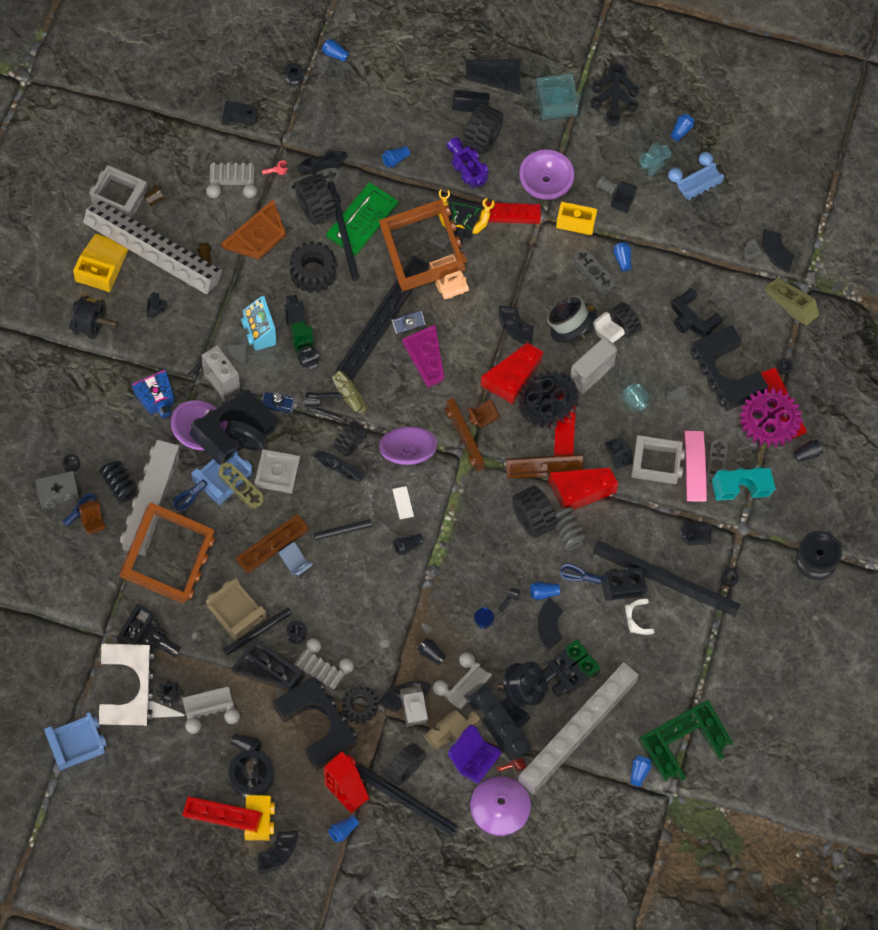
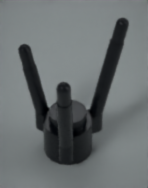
(314, 399)

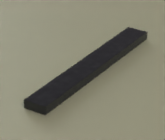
(380, 321)
(667, 579)

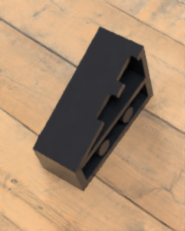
(267, 667)

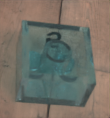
(556, 96)

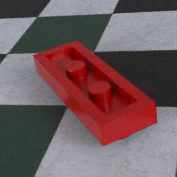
(515, 213)

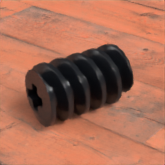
(118, 481)

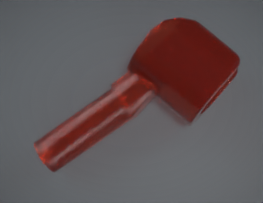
(518, 764)

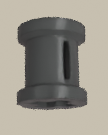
(607, 185)

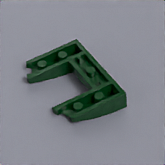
(700, 717)

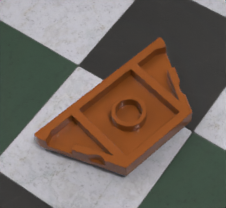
(258, 234)

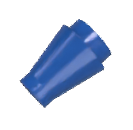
(334, 50)
(682, 126)
(395, 156)
(623, 255)
(543, 590)
(640, 769)
(341, 829)

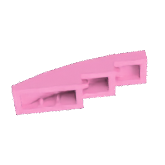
(695, 466)

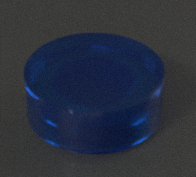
(483, 618)

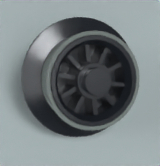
(571, 319)

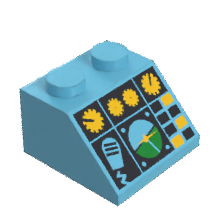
(259, 325)

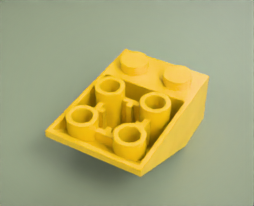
(100, 263)

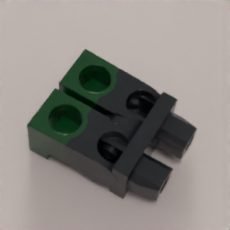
(295, 319)
(571, 669)

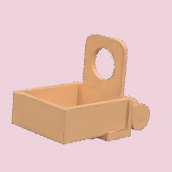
(451, 284)

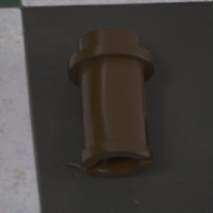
(204, 251)

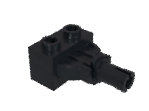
(144, 630)

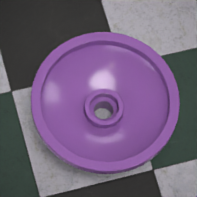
(549, 166)
(183, 418)
(408, 445)
(498, 818)

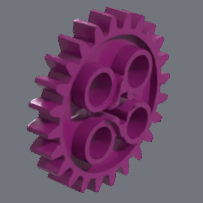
(759, 406)

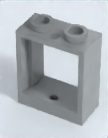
(140, 188)
(593, 365)
(221, 376)
(660, 445)

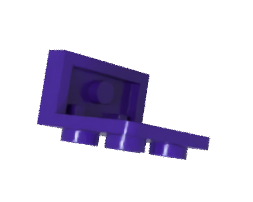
(473, 755)

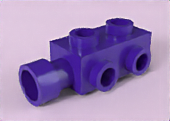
(474, 173)

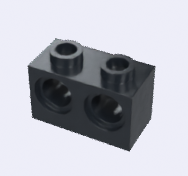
(625, 588)

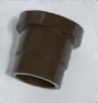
(154, 196)

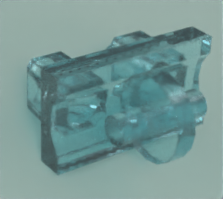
(654, 158)

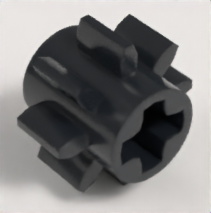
(308, 357)
(169, 687)

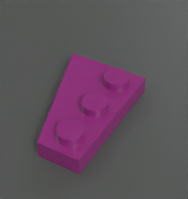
(425, 355)

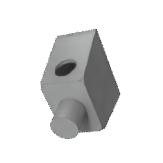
(413, 706)

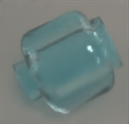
(636, 397)

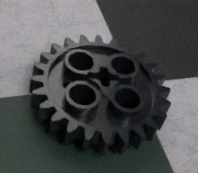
(548, 399)

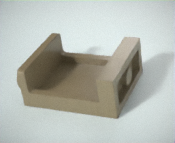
(235, 609)

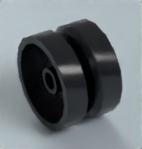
(818, 555)

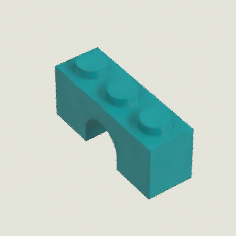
(757, 480)

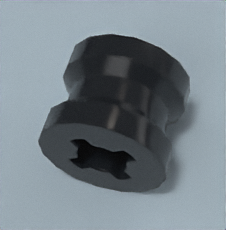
(291, 78)
(294, 635)

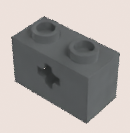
(64, 483)

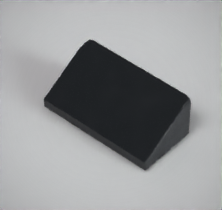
(469, 100)

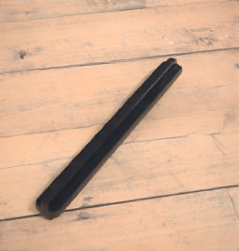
(407, 801)

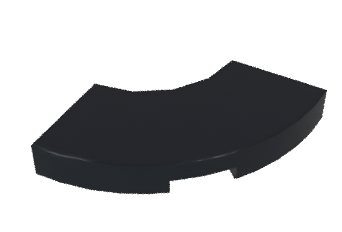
(314, 164)
(776, 251)
(514, 325)
(337, 464)
(547, 624)
(392, 698)
(279, 852)

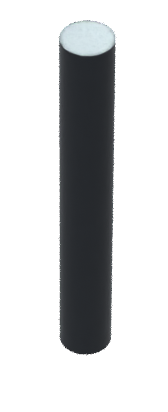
(342, 529)

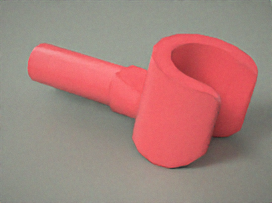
(282, 171)

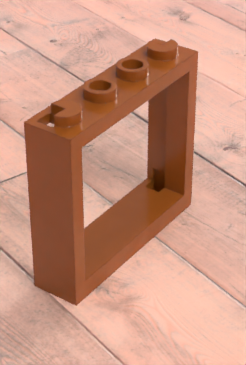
(412, 216)
(156, 586)

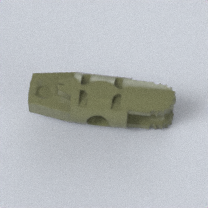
(349, 392)

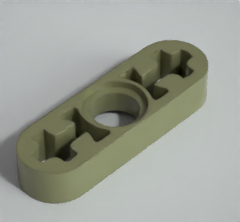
(234, 471)

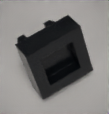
(155, 305)

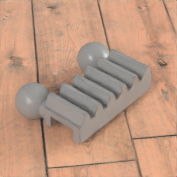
(232, 175)
(321, 670)
(474, 677)
(209, 703)

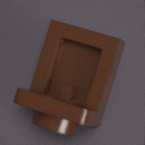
(483, 414)
(91, 517)

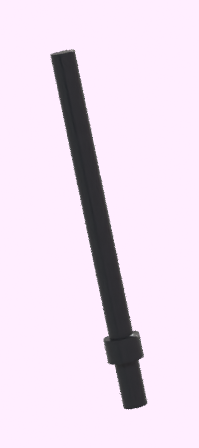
(343, 232)

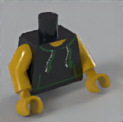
(467, 217)

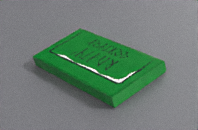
(363, 217)

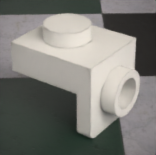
(607, 329)

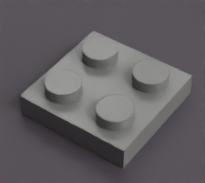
(277, 471)

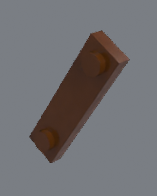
(474, 458)
(542, 465)
(272, 544)

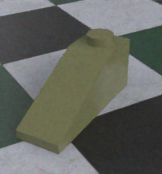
(793, 301)

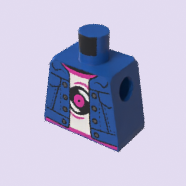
(155, 394)

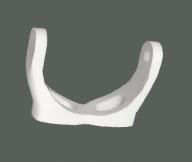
(633, 627)

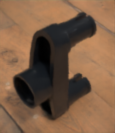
(688, 319)

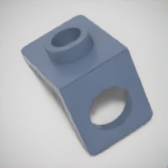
(294, 559)

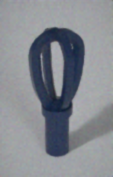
(193, 491)
(75, 512)
(585, 576)

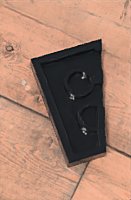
(495, 73)

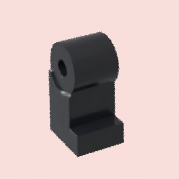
(239, 113)

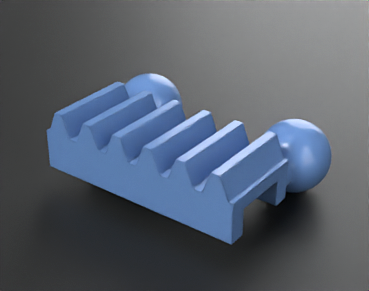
(698, 181)

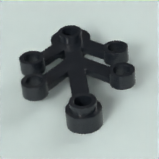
(615, 92)

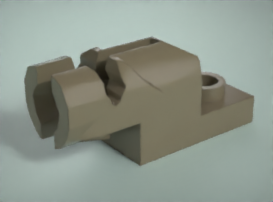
(450, 727)

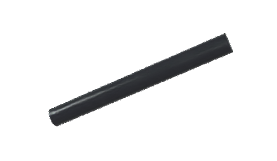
(257, 631)

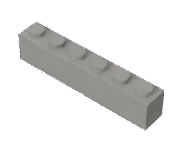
(151, 489)

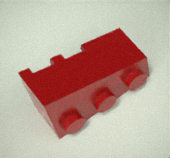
(513, 372)
(582, 486)
(345, 782)

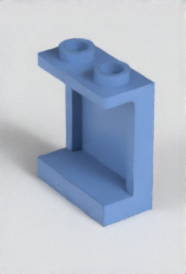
(216, 488)
(76, 741)

